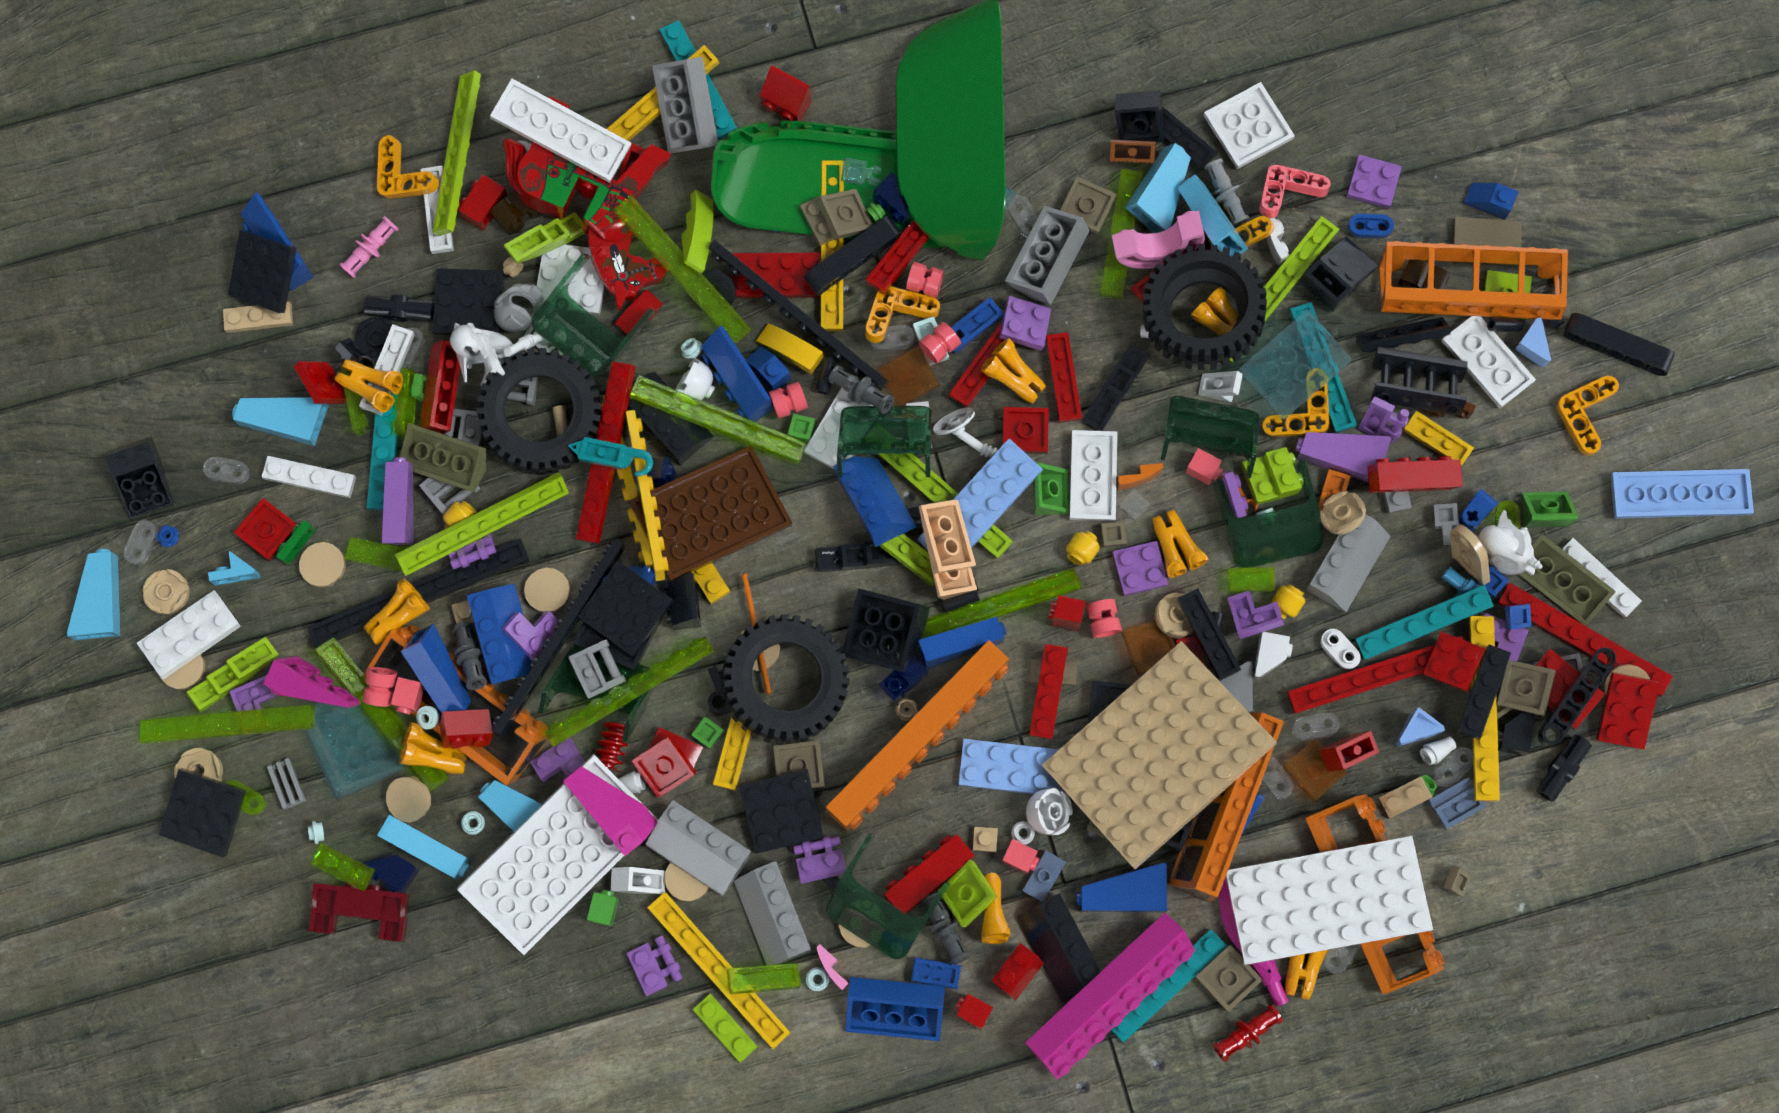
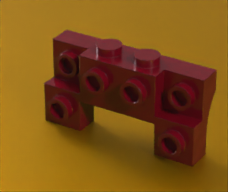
(349, 901)

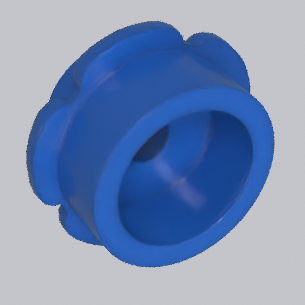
(172, 540)

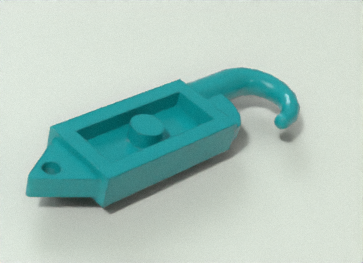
(610, 454)

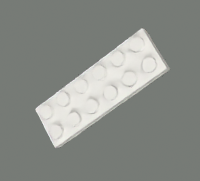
(560, 130)

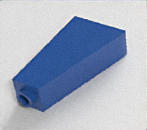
(960, 642)
(436, 670)
(1131, 892)

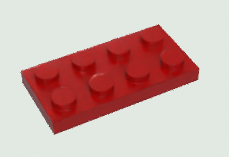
(781, 271)

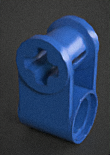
(1478, 508)

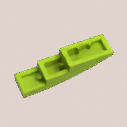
(698, 232)
(545, 238)
(233, 674)

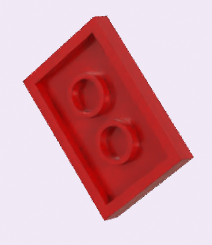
(1563, 678)
(1628, 710)

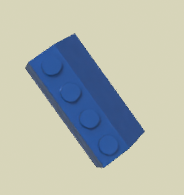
(261, 221)
(736, 376)
(875, 499)
(490, 613)
(895, 1009)

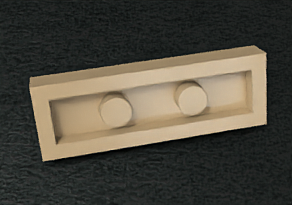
(255, 318)

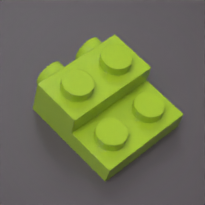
(1274, 476)

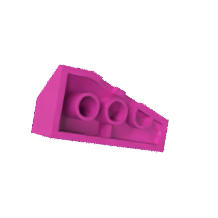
(302, 680)
(618, 814)

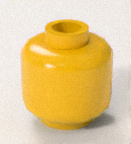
(457, 512)
(1082, 548)
(1289, 600)

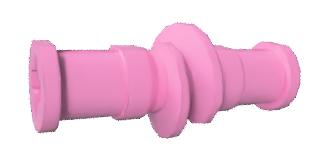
(369, 246)

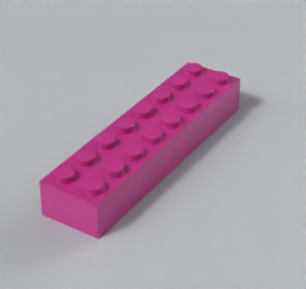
(1111, 996)

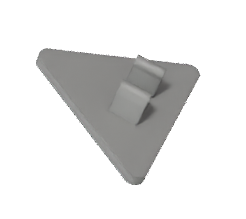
(1241, 686)

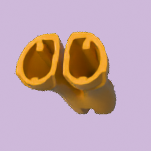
(1221, 306)
(1008, 355)
(389, 380)
(1173, 563)
(401, 609)
(427, 751)
(994, 926)
(1308, 974)

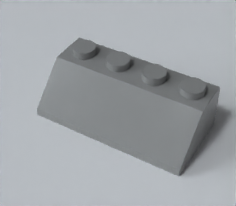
(685, 105)
(1048, 254)
(1348, 564)
(698, 848)
(772, 914)

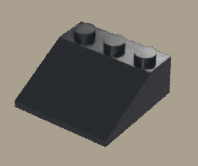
(884, 630)

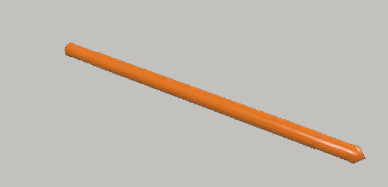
(753, 621)

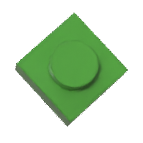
(418, 387)
(801, 427)
(707, 733)

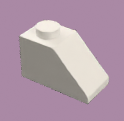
(1271, 653)
(637, 880)

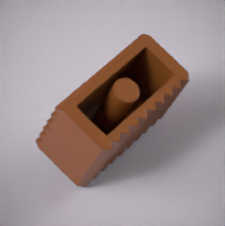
(1132, 151)

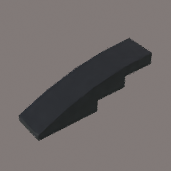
(1116, 387)
(853, 557)

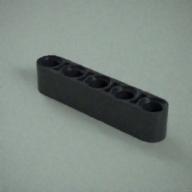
(852, 255)
(1618, 344)
(1584, 688)

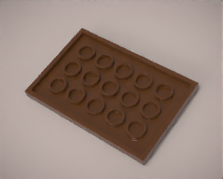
(715, 512)

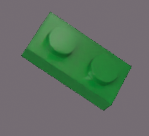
(291, 548)

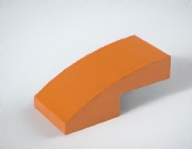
(1145, 474)
(1334, 483)

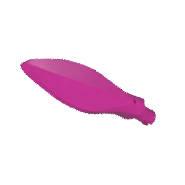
(1266, 970)

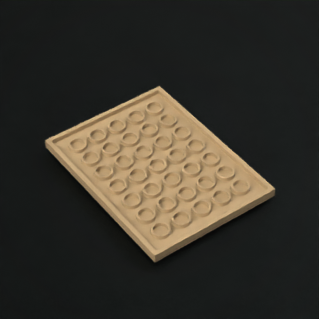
(1159, 754)

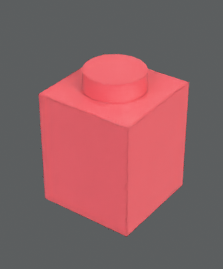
(1204, 467)
(407, 696)
(1020, 857)

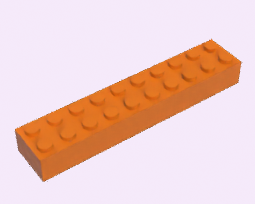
(918, 735)

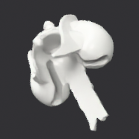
(479, 346)
(1509, 547)

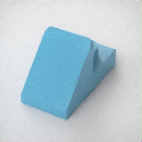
(238, 572)

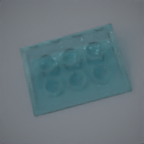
(1295, 364)
(350, 749)

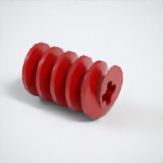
(611, 745)

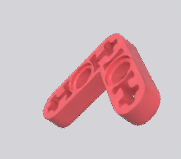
(1285, 181)

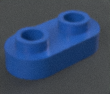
(1370, 225)

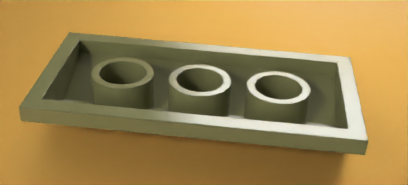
(444, 457)
(1568, 581)

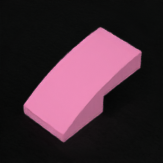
(828, 962)

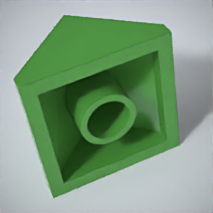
(1051, 491)
(1548, 509)

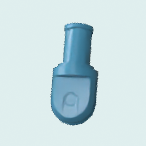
(1459, 582)

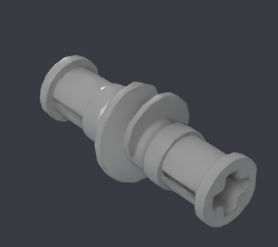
(1226, 192)

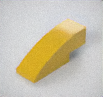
(790, 348)

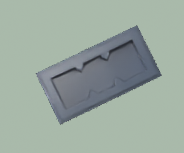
(1044, 876)

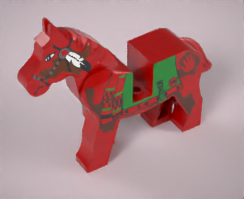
(549, 185)

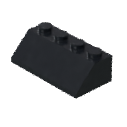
(675, 434)
(1059, 946)

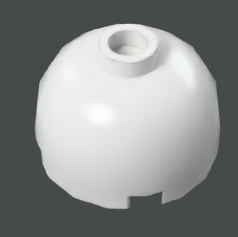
(697, 381)
(1049, 811)

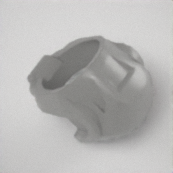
(513, 317)

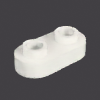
(1338, 650)

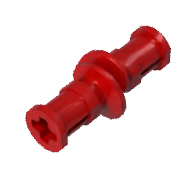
(1247, 1032)

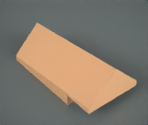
(948, 548)

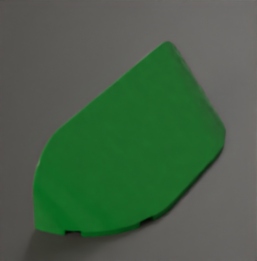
(954, 130)
(771, 171)

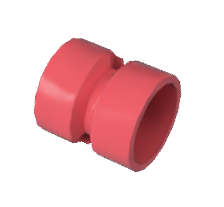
(925, 279)
(942, 340)
(788, 400)
(1104, 626)
(379, 689)

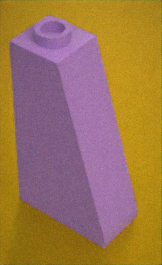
(1343, 452)
(398, 503)

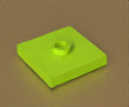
(1505, 282)
(968, 893)

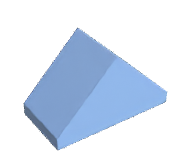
(1535, 345)

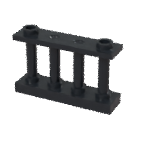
(1419, 365)

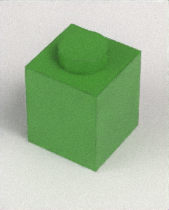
(603, 908)

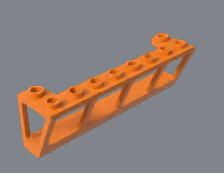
(1474, 302)
(1374, 950)

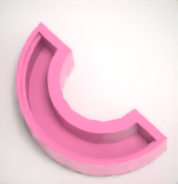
(1148, 250)

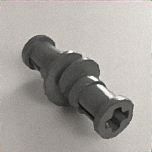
(861, 390)
(469, 656)
(946, 931)

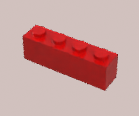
(440, 388)
(1414, 475)
(929, 875)

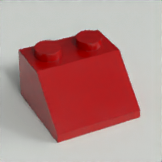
(785, 95)

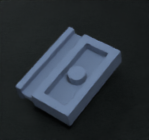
(1456, 804)

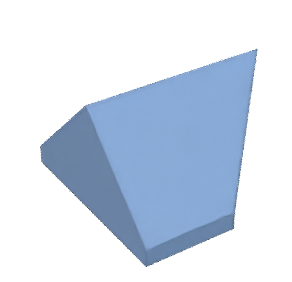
(1418, 727)

